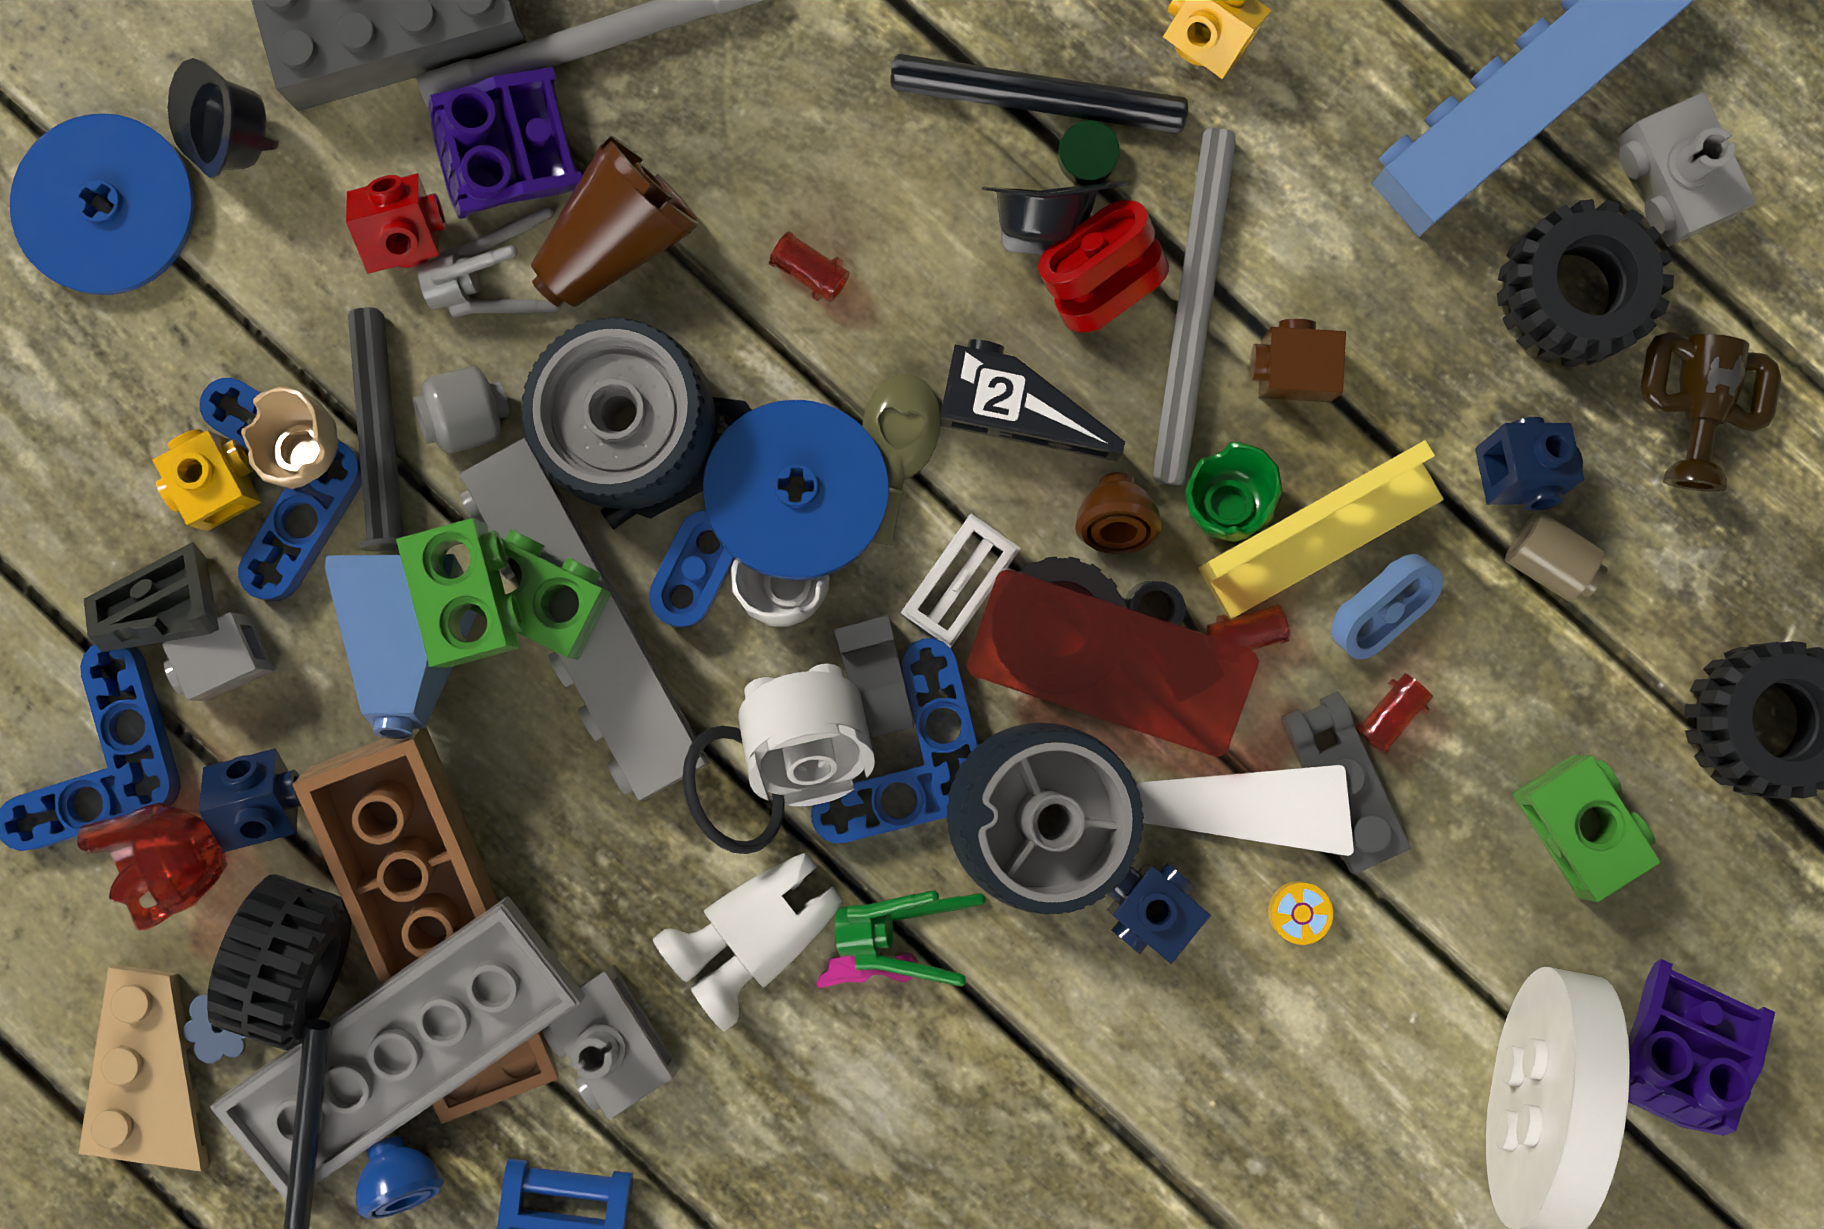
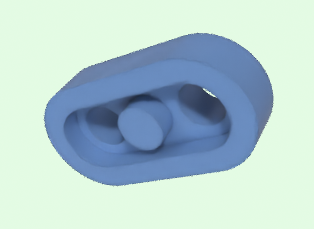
(1386, 606)

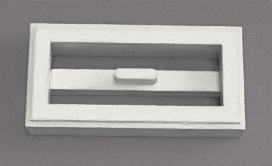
(930, 623)

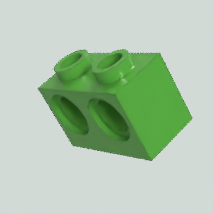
(537, 587)
(443, 601)

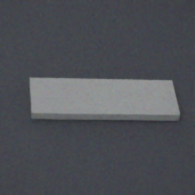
(408, 1043)

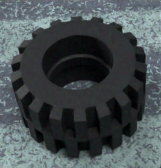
(1623, 255)
(1726, 720)
(278, 961)

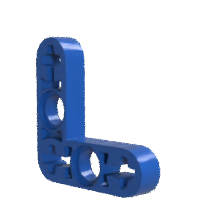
(327, 499)
(924, 779)
(116, 781)

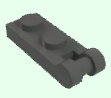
(1373, 822)

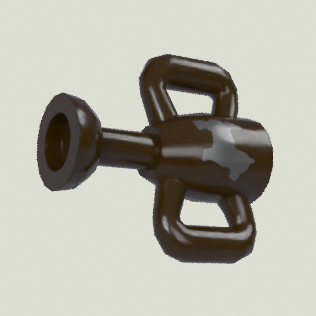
(1708, 394)

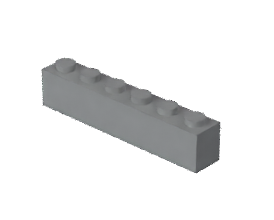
(615, 671)

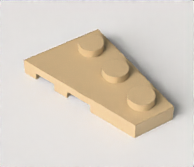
(140, 1075)

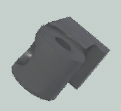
(875, 670)

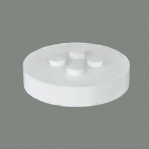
(1557, 1101)

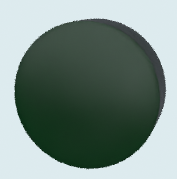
(1088, 152)

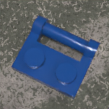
(522, 1178)

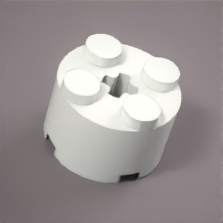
(805, 736)

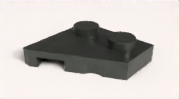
(154, 604)

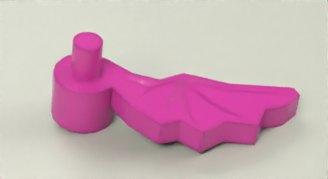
(844, 970)

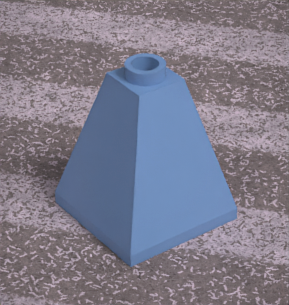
(385, 641)

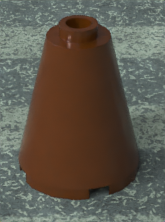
(609, 227)

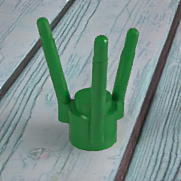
(869, 928)

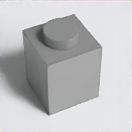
(218, 661)

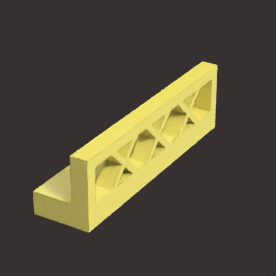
(1322, 532)

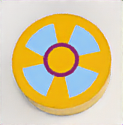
(1300, 912)

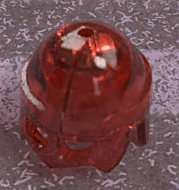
(158, 852)

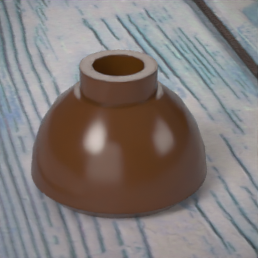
(1118, 516)

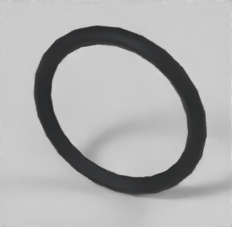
(697, 811)

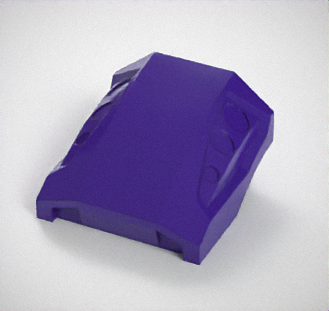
(502, 141)
(1694, 1052)

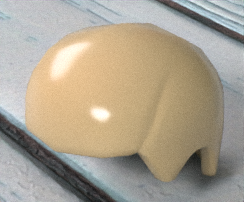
(290, 438)

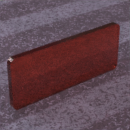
(1112, 662)

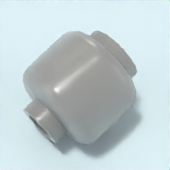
(461, 409)

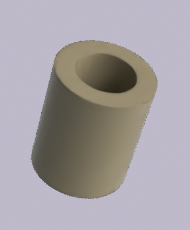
(1557, 557)

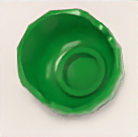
(1234, 492)

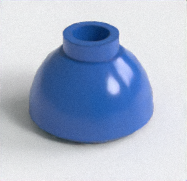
(395, 1179)

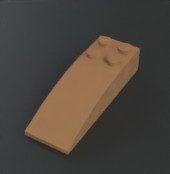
(410, 879)

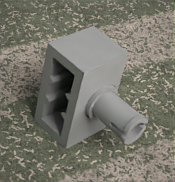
(1685, 169)
(611, 1046)

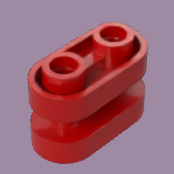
(1104, 266)

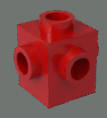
(394, 222)

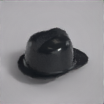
(216, 120)
(1039, 218)

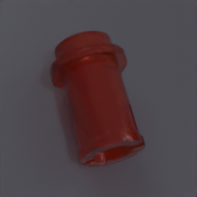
(809, 267)
(1253, 629)
(1395, 712)

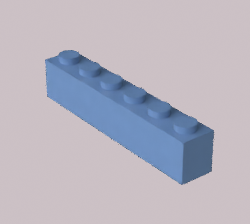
(1514, 103)

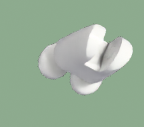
(756, 928)

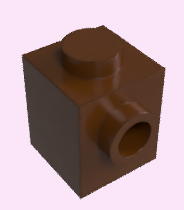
(1299, 362)

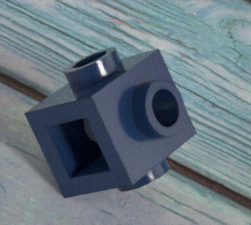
(1529, 463)
(249, 800)
(1174, 923)

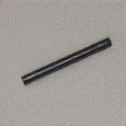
(307, 1124)

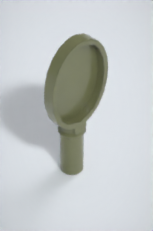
(906, 429)

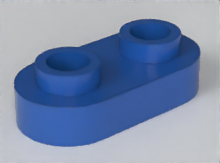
(691, 568)

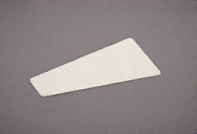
(1275, 807)

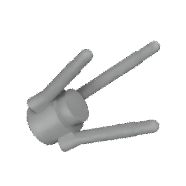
(454, 277)

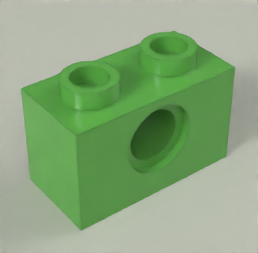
(1554, 809)

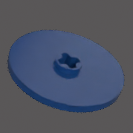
(86, 246)
(828, 524)

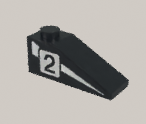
(1012, 402)

